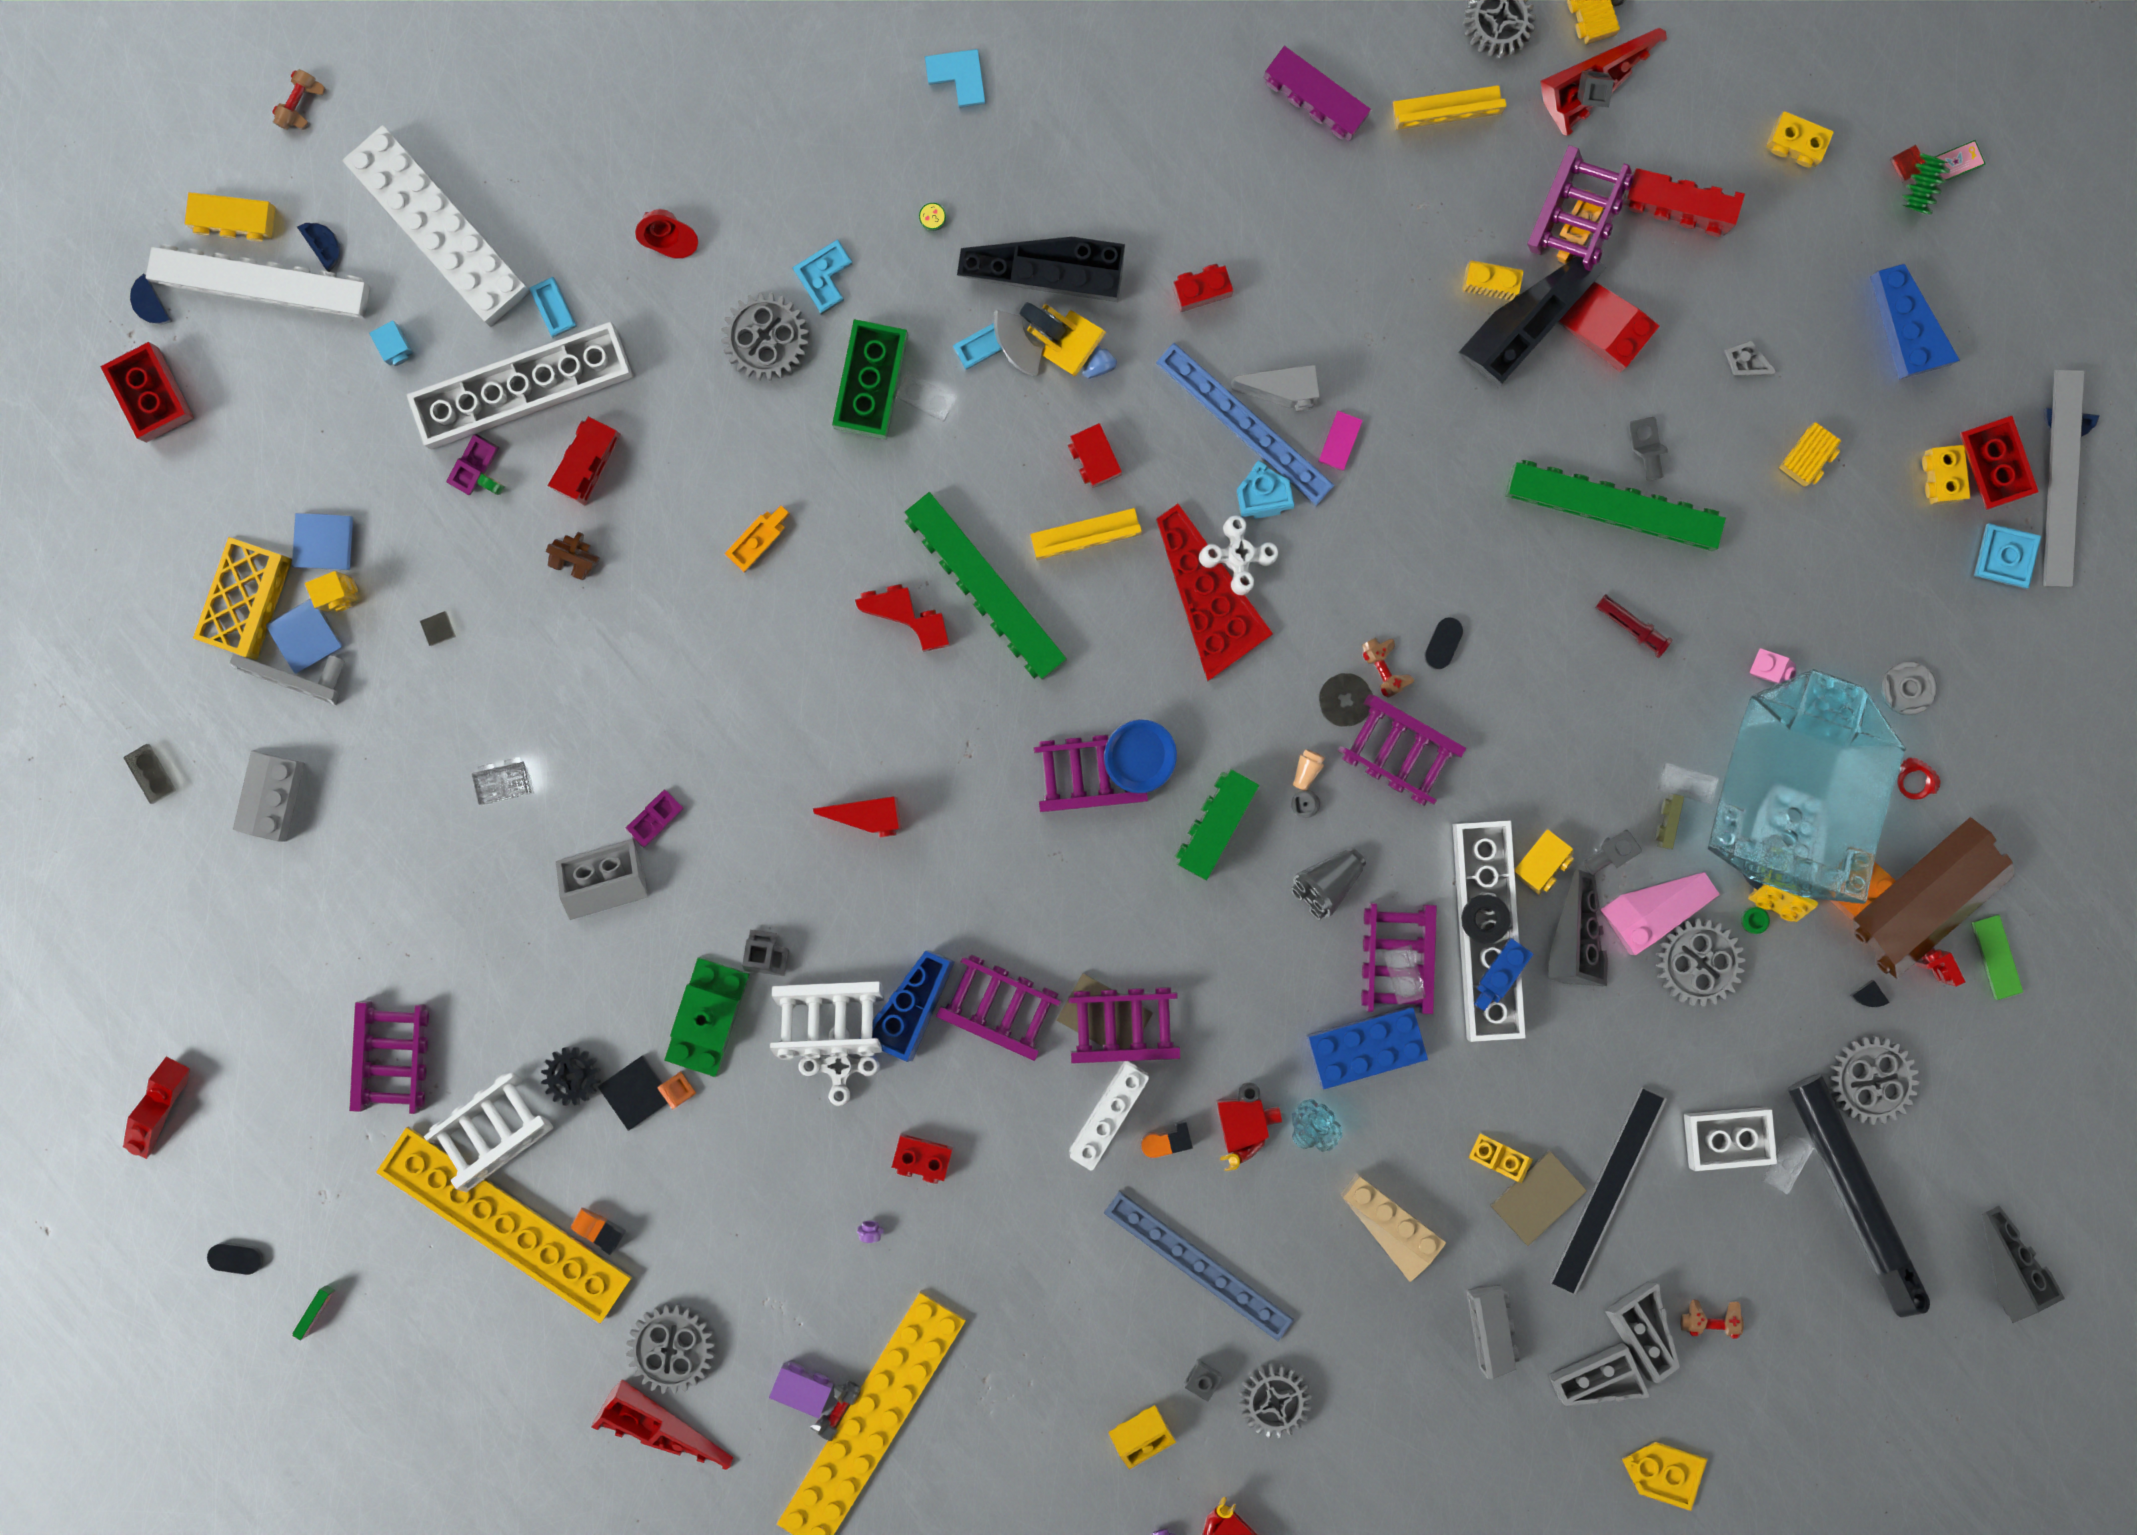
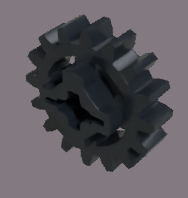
(568, 1066)

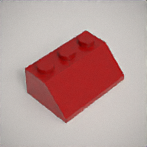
(1999, 462)

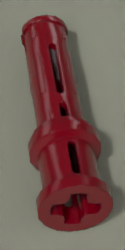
(1643, 632)

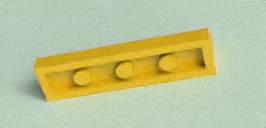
(1448, 107)
(1085, 534)

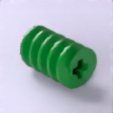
(1926, 184)

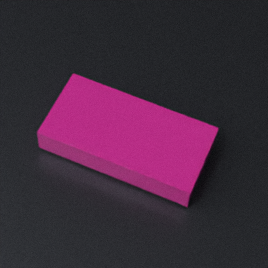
(1340, 440)

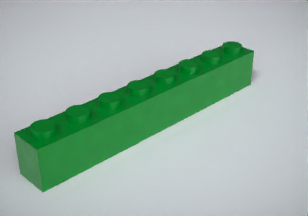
(1615, 506)
(985, 586)

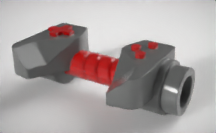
(844, 1395)

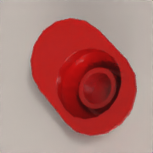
(666, 234)

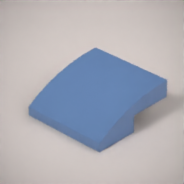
(322, 541)
(303, 636)

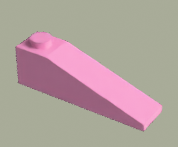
(1652, 912)

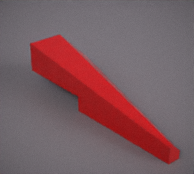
(1562, 89)
(637, 1415)

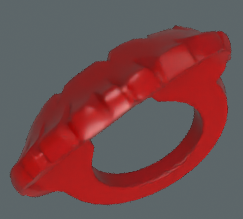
(1932, 781)

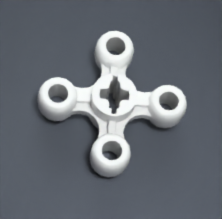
(1238, 555)
(839, 1079)

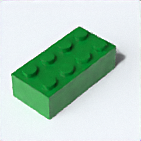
(870, 379)
(1217, 824)

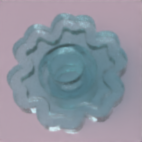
(1315, 1126)

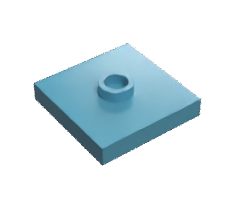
(2007, 556)

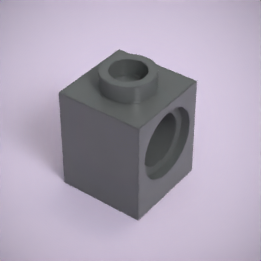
(1595, 89)
(1202, 1380)

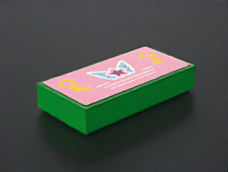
(1962, 160)
(313, 1312)

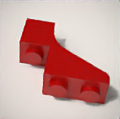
(898, 607)
(151, 1112)

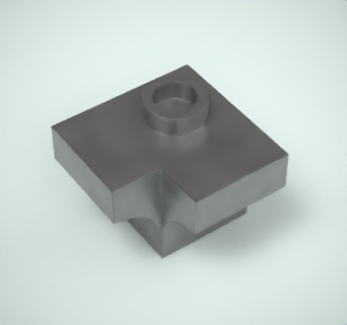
(763, 955)

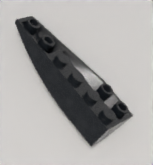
(1050, 265)
(1526, 320)

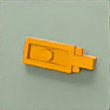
(1576, 234)
(757, 538)

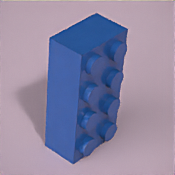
(1367, 1047)

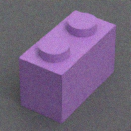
(801, 1390)

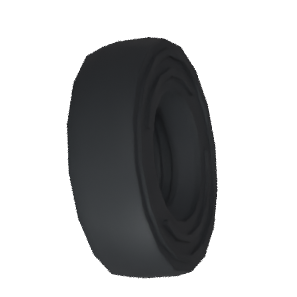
(1502, 919)

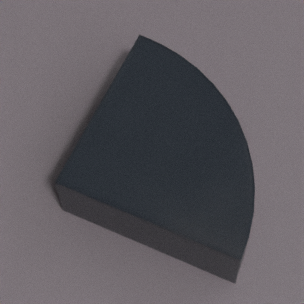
(1870, 995)

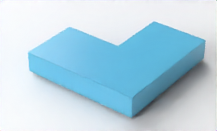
(962, 69)
(816, 275)

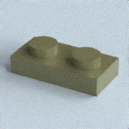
(1671, 810)

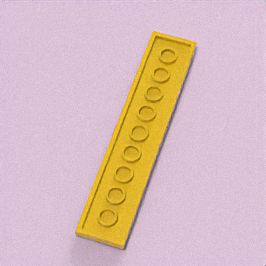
(505, 1227)
(873, 1419)

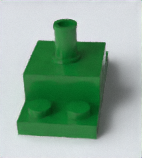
(706, 1017)

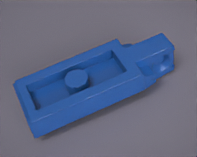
(1502, 973)

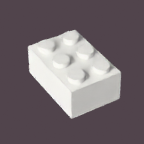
(1730, 1138)

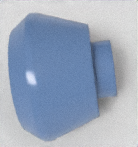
(1099, 363)

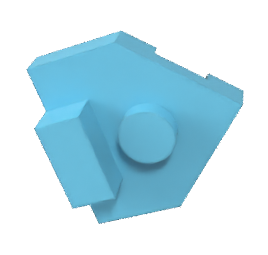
(1264, 493)

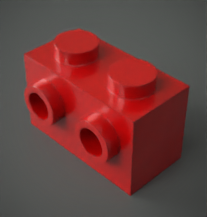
(1202, 288)
(1094, 455)
(922, 1158)

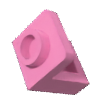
(1773, 667)

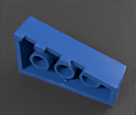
(1910, 325)
(911, 1006)

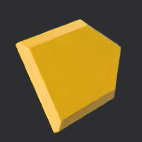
(1666, 1474)

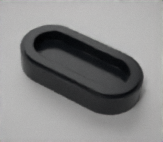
(1443, 643)
(235, 1258)

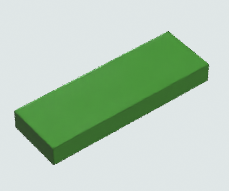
(1997, 957)

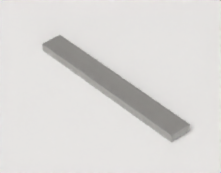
(2063, 478)

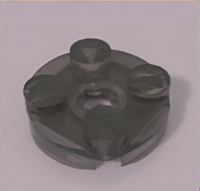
(1330, 703)

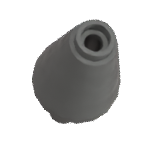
(1328, 882)

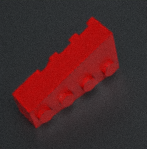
(1683, 202)

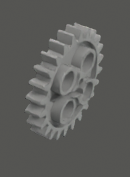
(745, 322)
(1685, 981)
(1877, 1104)
(693, 1353)

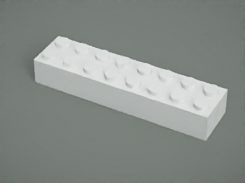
(436, 226)
(519, 386)
(1487, 867)

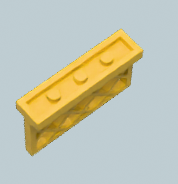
(264, 600)

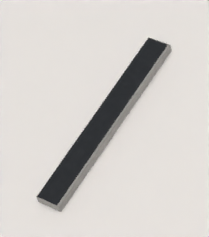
(1608, 1191)

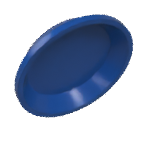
(1140, 756)

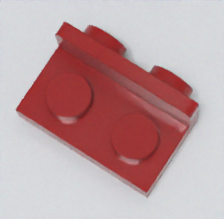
(1942, 966)

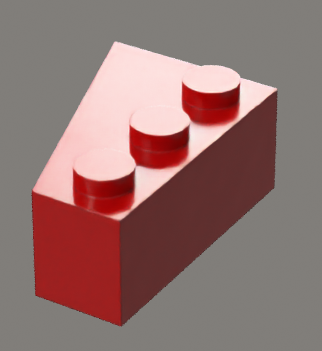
(584, 460)

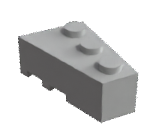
(1644, 1330)
(1600, 1378)

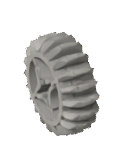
(1509, 23)
(1286, 1395)

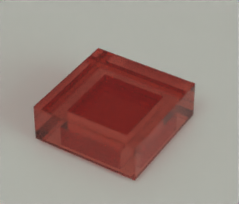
(1905, 163)

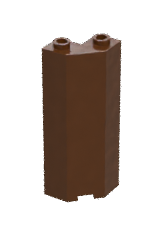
(1933, 897)

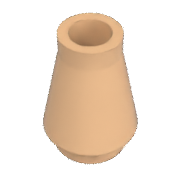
(1308, 768)

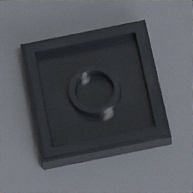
(634, 1092)

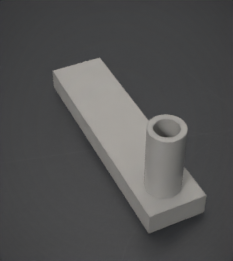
(323, 690)

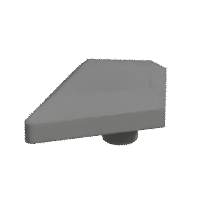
(1748, 360)

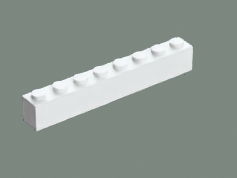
(258, 282)

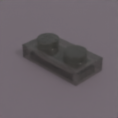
(149, 773)

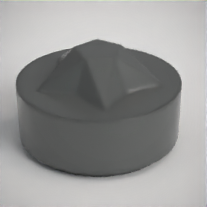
(1305, 804)

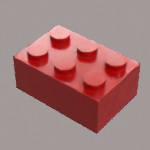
(147, 392)

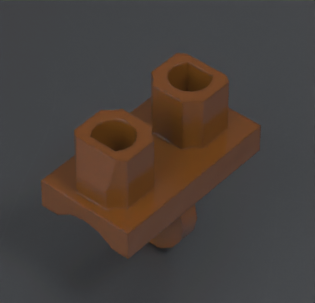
(573, 551)

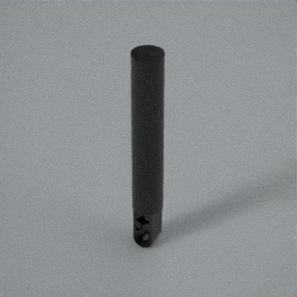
(1859, 1196)

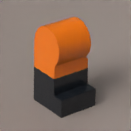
(1167, 1143)
(598, 1230)

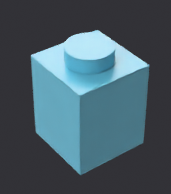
(391, 343)

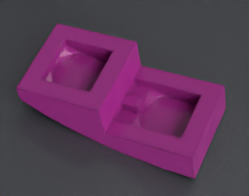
(473, 462)
(654, 818)

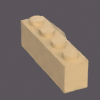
(1398, 1232)

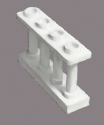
(814, 996)
(1108, 1115)
(511, 1143)

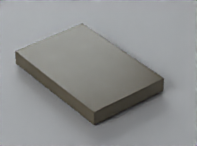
(1096, 1014)
(1539, 1199)

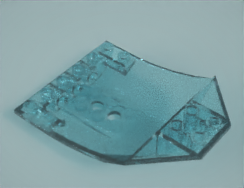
(1833, 760)

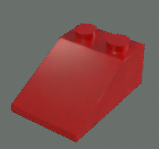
(1609, 325)
(873, 815)

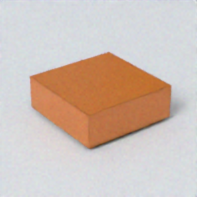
(676, 1090)

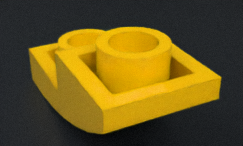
(1500, 1158)

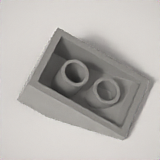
(1285, 387)

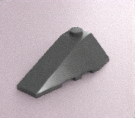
(1576, 946)
(2019, 1278)

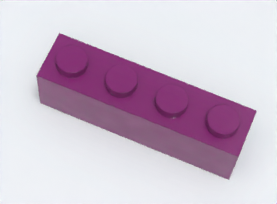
(1316, 93)

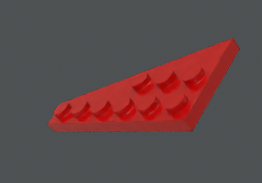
(1220, 620)

